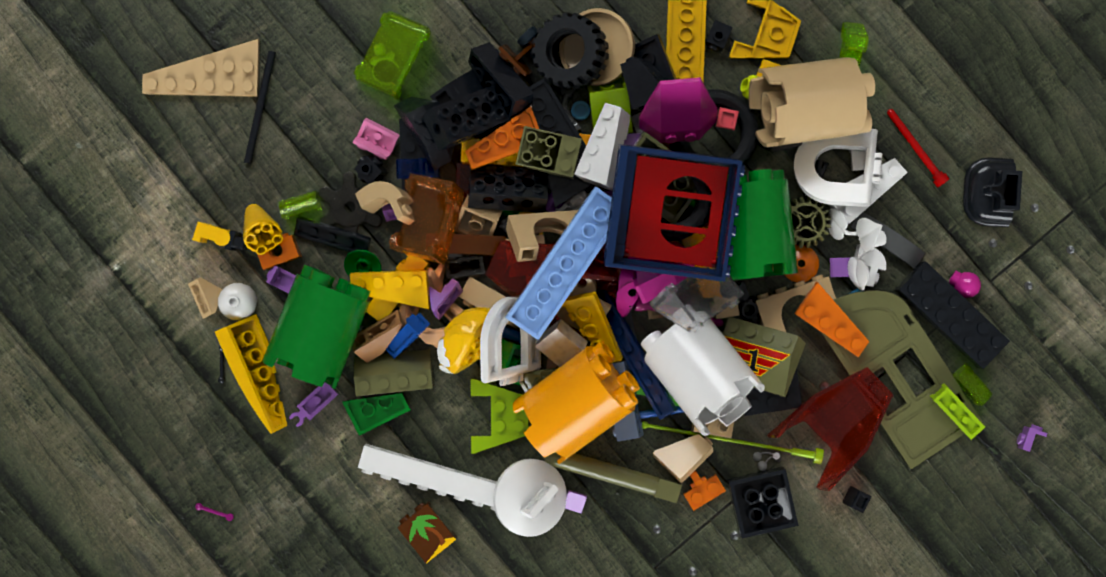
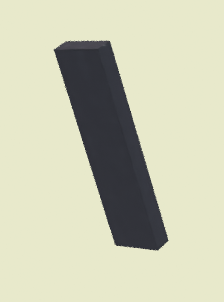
(330, 235)

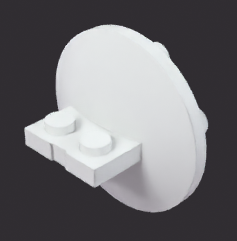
(530, 497)

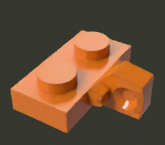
(703, 490)

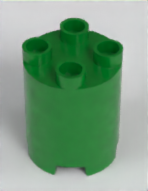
(763, 227)
(317, 327)

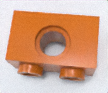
(290, 252)

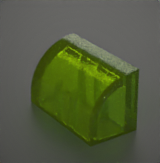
(299, 205)
(972, 385)

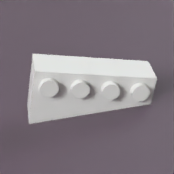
(600, 155)

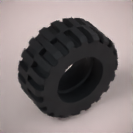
(549, 40)

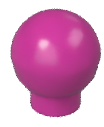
(965, 283)

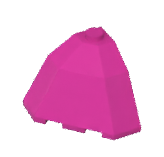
(651, 284)

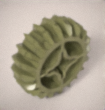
(798, 216)

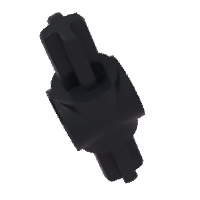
(745, 300)

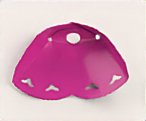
(623, 299)

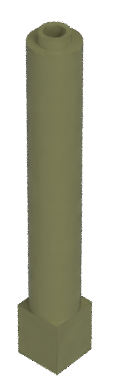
(618, 475)

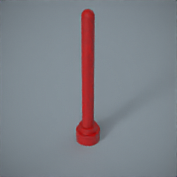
(938, 176)

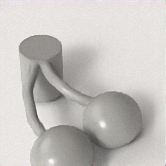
(762, 466)

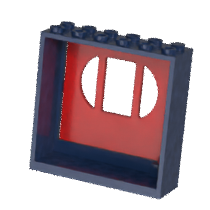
(645, 224)

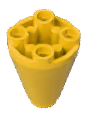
(260, 230)

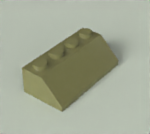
(387, 375)

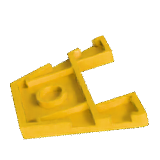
(774, 35)

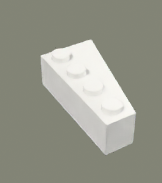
(890, 173)

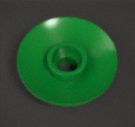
(354, 260)

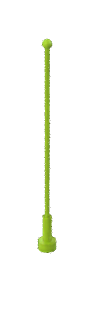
(816, 455)

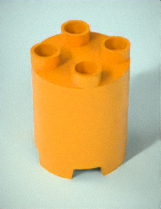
(577, 402)

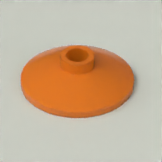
(810, 267)

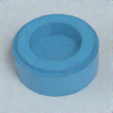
(580, 110)

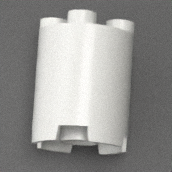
(701, 373)

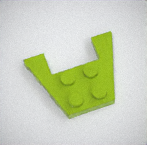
(504, 422)

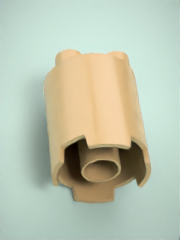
(812, 101)

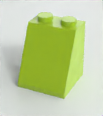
(613, 94)

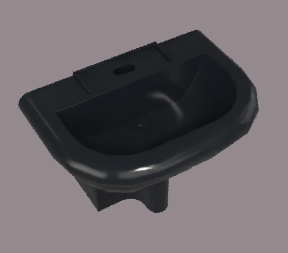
(985, 191)

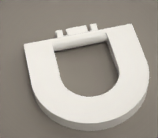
(834, 192)
(492, 347)

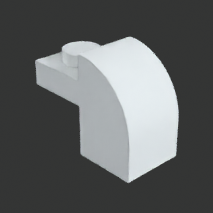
(875, 262)

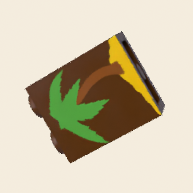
(426, 532)

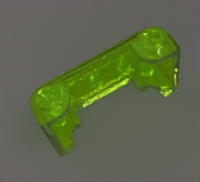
(392, 54)

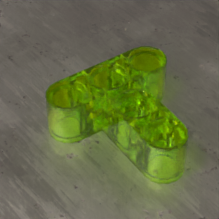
(854, 41)

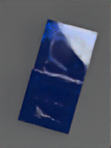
(415, 166)

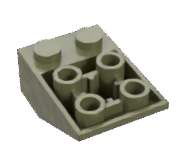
(549, 152)

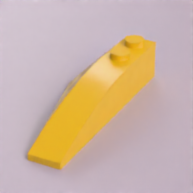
(244, 349)

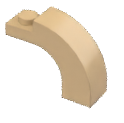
(380, 193)

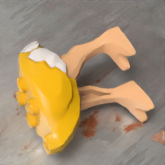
(460, 340)

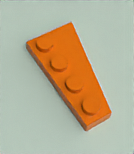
(502, 142)
(827, 317)

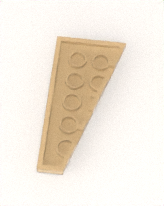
(220, 73)

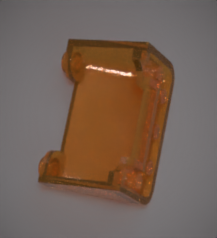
(435, 216)

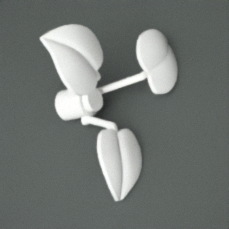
(869, 235)

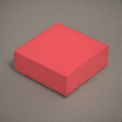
(727, 119)

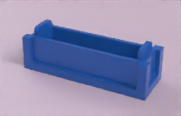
(405, 337)

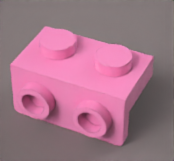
(376, 139)

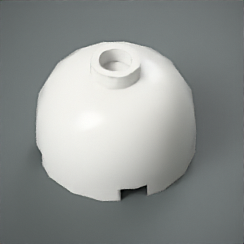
(237, 301)

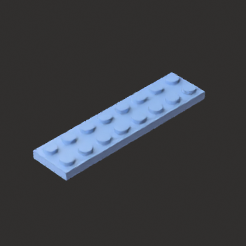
(563, 266)

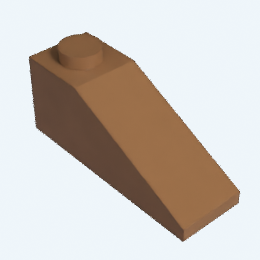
(376, 338)

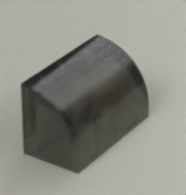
(463, 268)

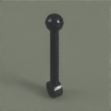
(221, 379)

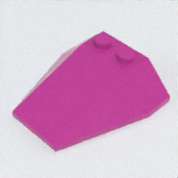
(678, 111)

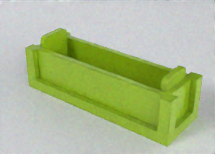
(957, 411)

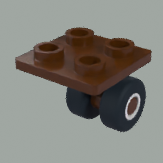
(508, 55)

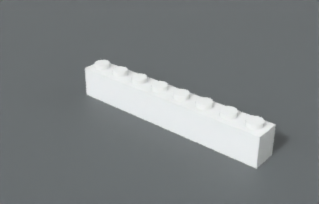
(427, 475)

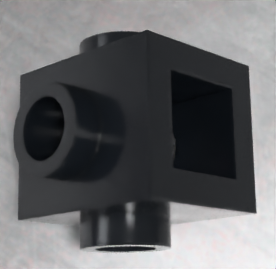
(370, 169)

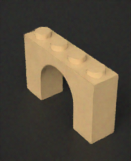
(524, 227)
(771, 305)

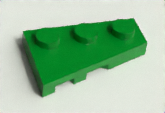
(375, 411)

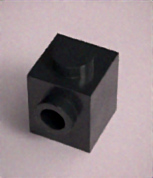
(718, 36)

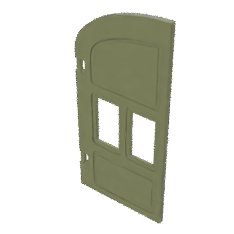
(919, 425)

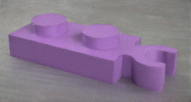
(314, 403)

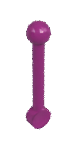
(229, 517)

